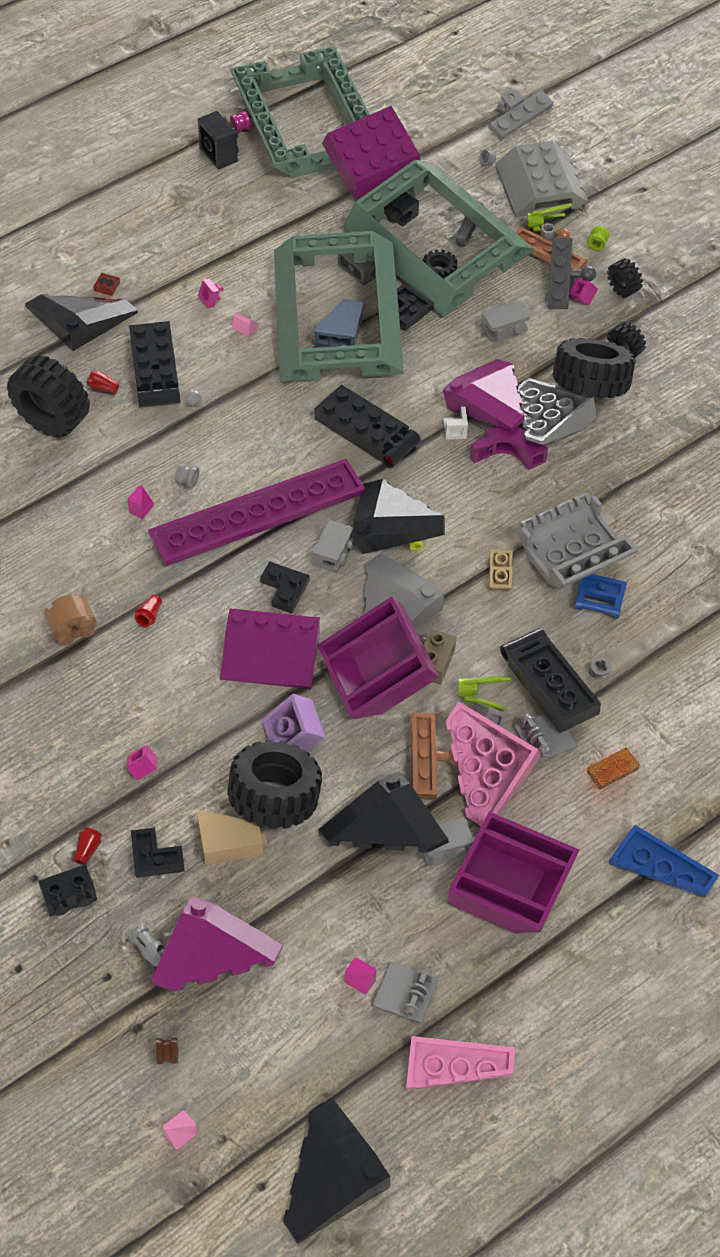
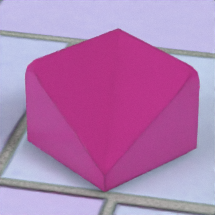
(583, 291)
(140, 502)
(141, 762)
(360, 975)

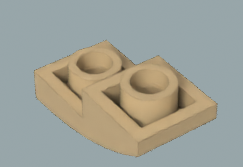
(500, 569)

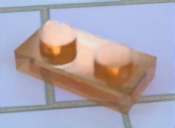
(613, 768)

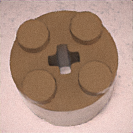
(70, 618)

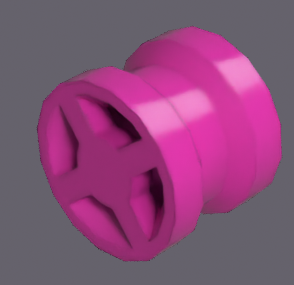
(240, 122)

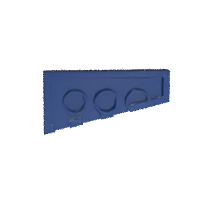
(657, 860)

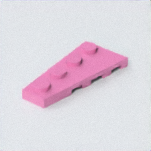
(452, 1062)

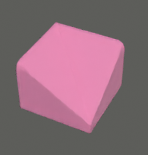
(179, 1130)

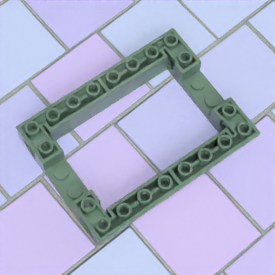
(313, 66)
(458, 286)
(307, 363)

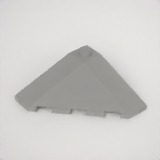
(553, 411)
(414, 592)

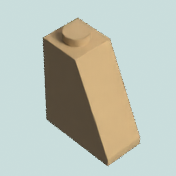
(228, 838)

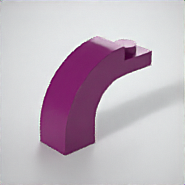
(514, 442)

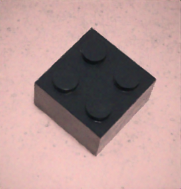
(218, 139)

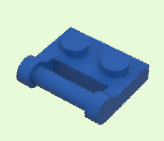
(602, 589)

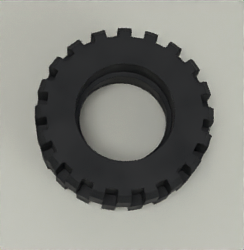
(594, 367)
(48, 396)
(271, 804)

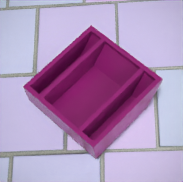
(370, 150)
(377, 660)
(511, 875)

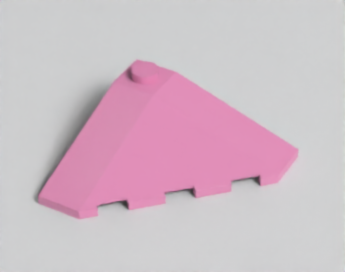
(489, 762)

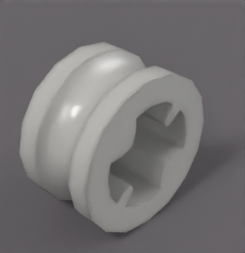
(603, 662)

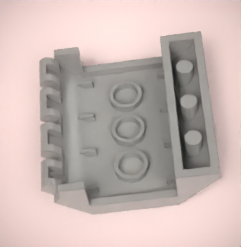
(539, 175)
(572, 541)

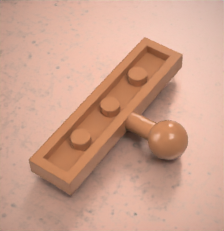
(543, 247)
(425, 755)

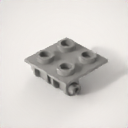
(544, 736)
(406, 991)

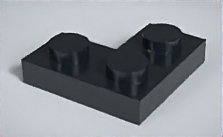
(413, 306)
(289, 583)
(154, 861)

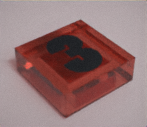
(106, 284)

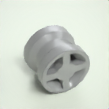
(187, 475)

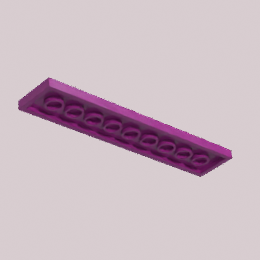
(255, 512)

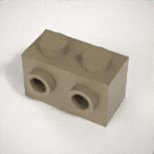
(440, 650)

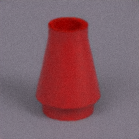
(101, 382)
(148, 611)
(87, 843)

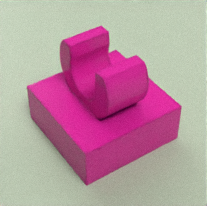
(209, 292)

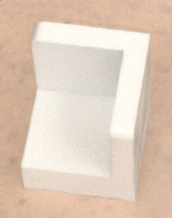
(456, 426)

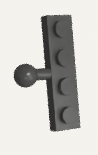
(561, 273)

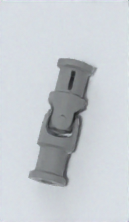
(151, 950)

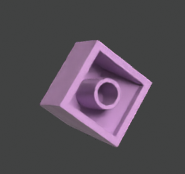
(295, 723)

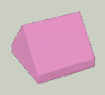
(243, 324)

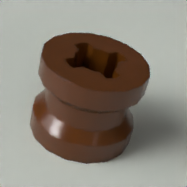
(167, 1050)

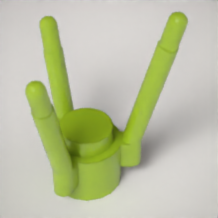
(537, 218)
(469, 687)

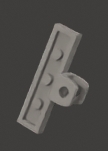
(518, 112)

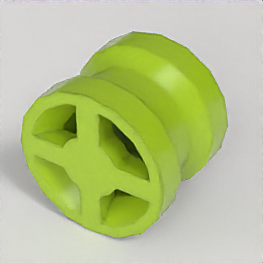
(598, 238)

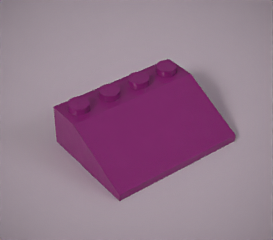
(270, 648)

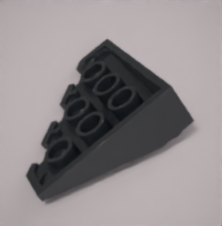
(80, 318)
(392, 518)
(386, 815)
(334, 1173)

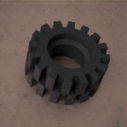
(441, 259)
(625, 277)
(628, 337)

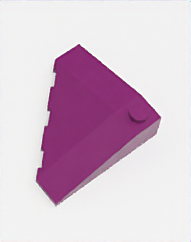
(487, 395)
(209, 944)

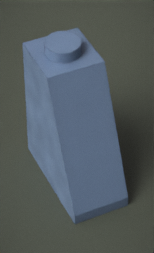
(341, 325)

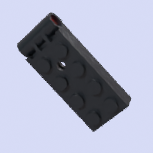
(154, 364)
(366, 426)
(550, 680)

